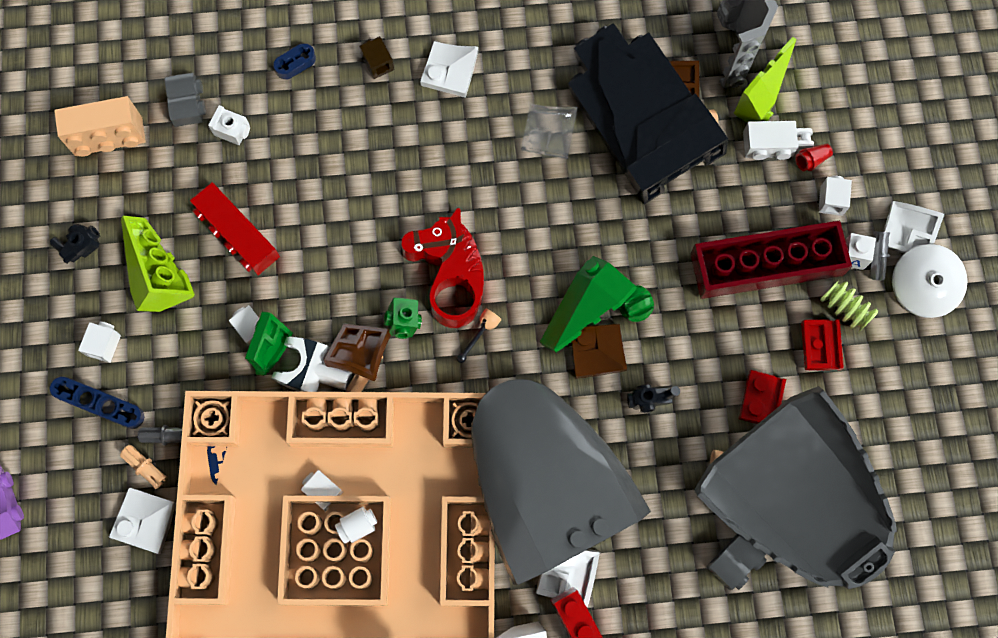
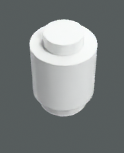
(356, 525)

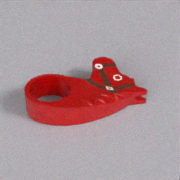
(455, 251)

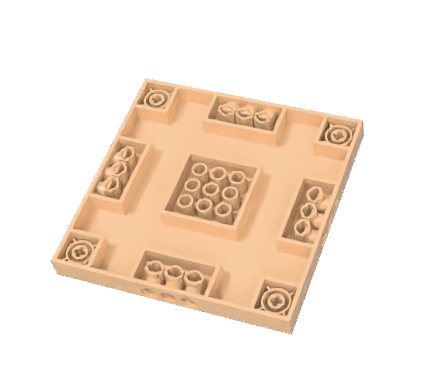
(269, 560)

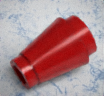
(811, 157)

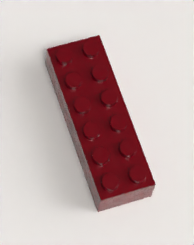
(770, 259)

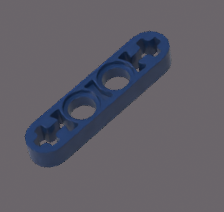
(97, 402)

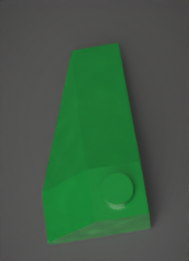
(591, 294)

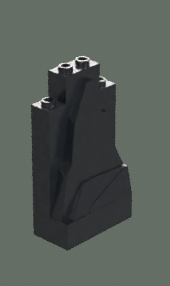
(643, 110)

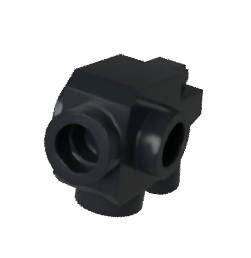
(80, 242)
(648, 398)

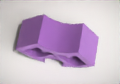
(10, 511)

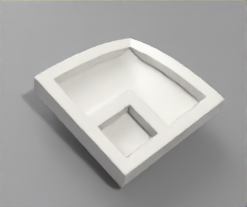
(450, 68)
(911, 226)
(143, 521)
(576, 573)

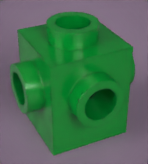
(402, 318)

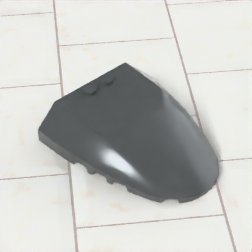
(547, 479)
(805, 494)

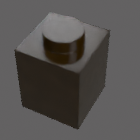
(376, 57)

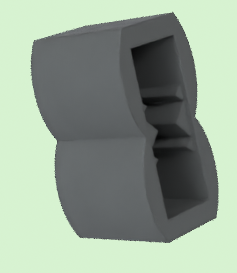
(184, 99)
(736, 561)

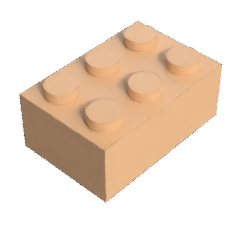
(100, 126)

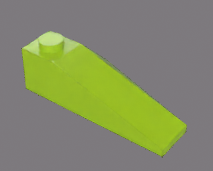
(762, 92)
(151, 271)

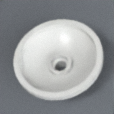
(915, 285)

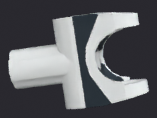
(311, 368)

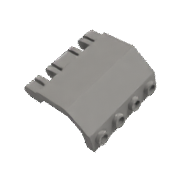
(750, 22)

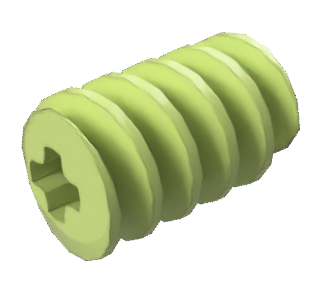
(849, 305)

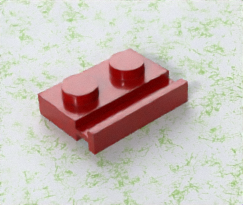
(822, 345)
(761, 396)

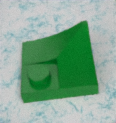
(267, 343)

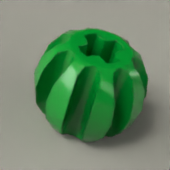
(638, 305)

